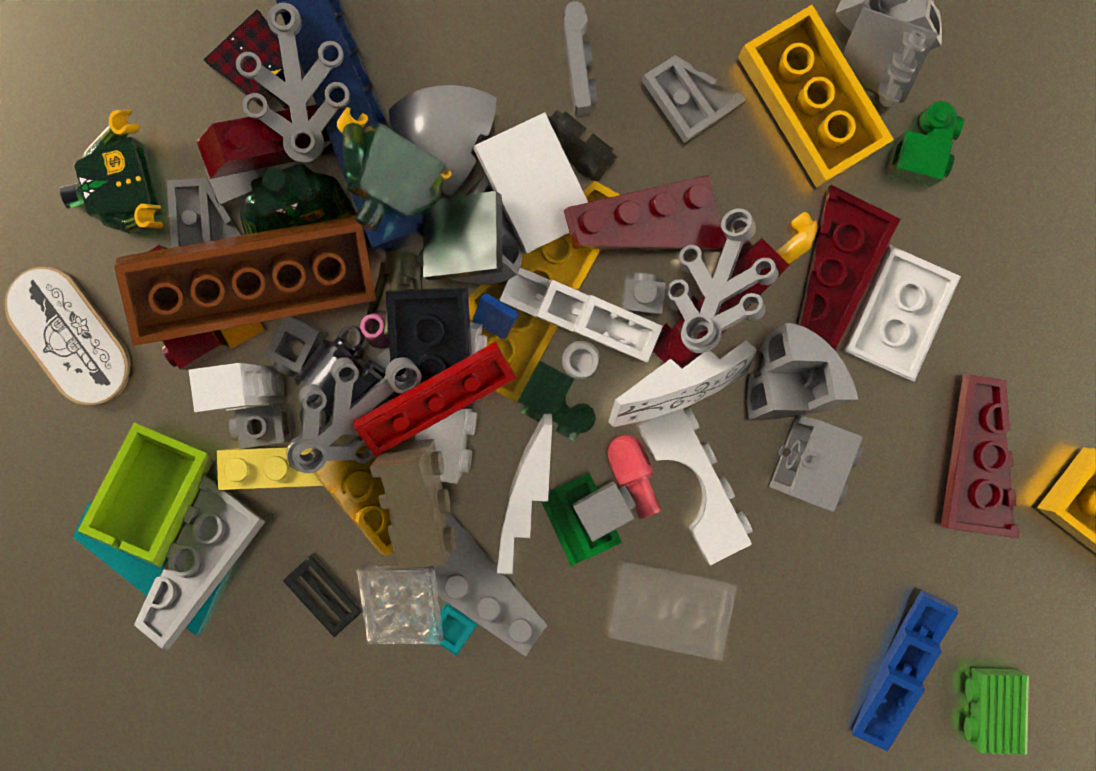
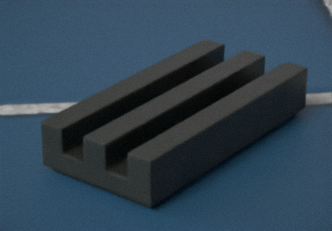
(333, 628)

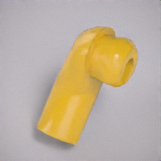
(802, 241)

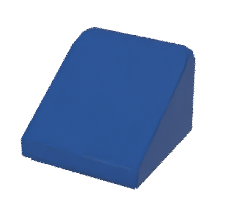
(495, 316)

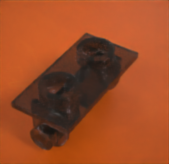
(589, 157)

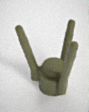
(397, 270)

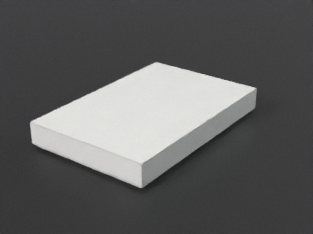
(533, 180)
(901, 313)

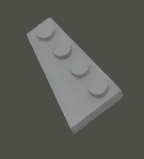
(207, 547)
(487, 597)

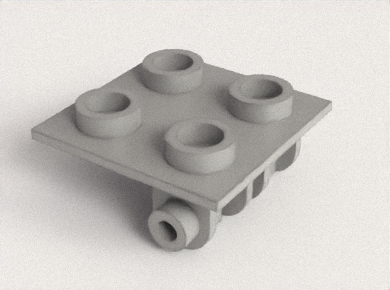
(887, 54)

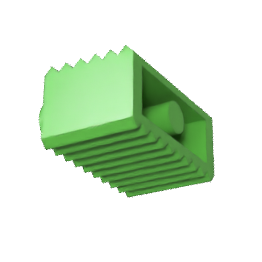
(997, 710)

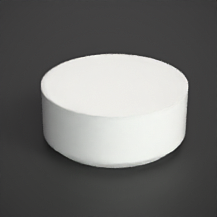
(581, 360)

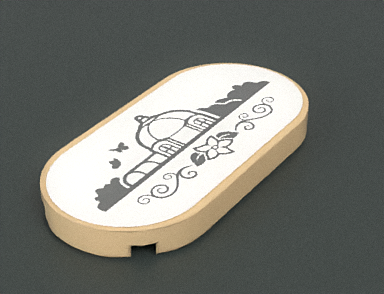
(68, 336)

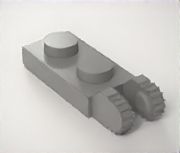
(578, 56)

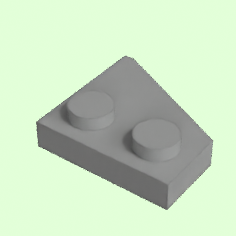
(689, 97)
(196, 213)

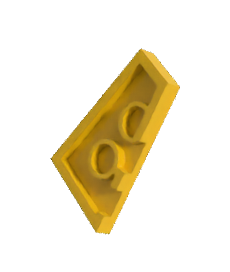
(358, 496)

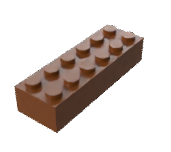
(244, 280)

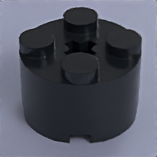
(318, 371)

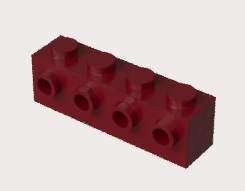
(670, 344)

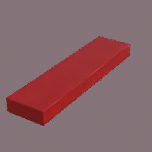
(434, 399)

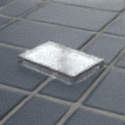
(672, 610)

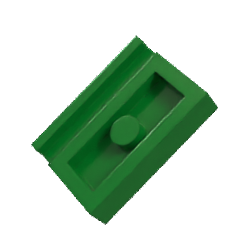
(568, 525)

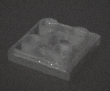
(400, 605)

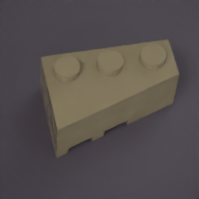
(416, 503)

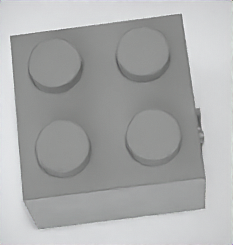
(817, 462)

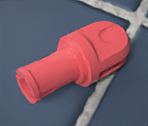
(632, 469)

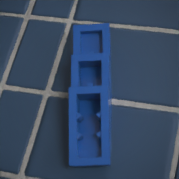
(903, 670)

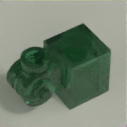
(547, 395)

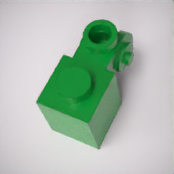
(928, 156)

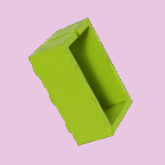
(146, 495)

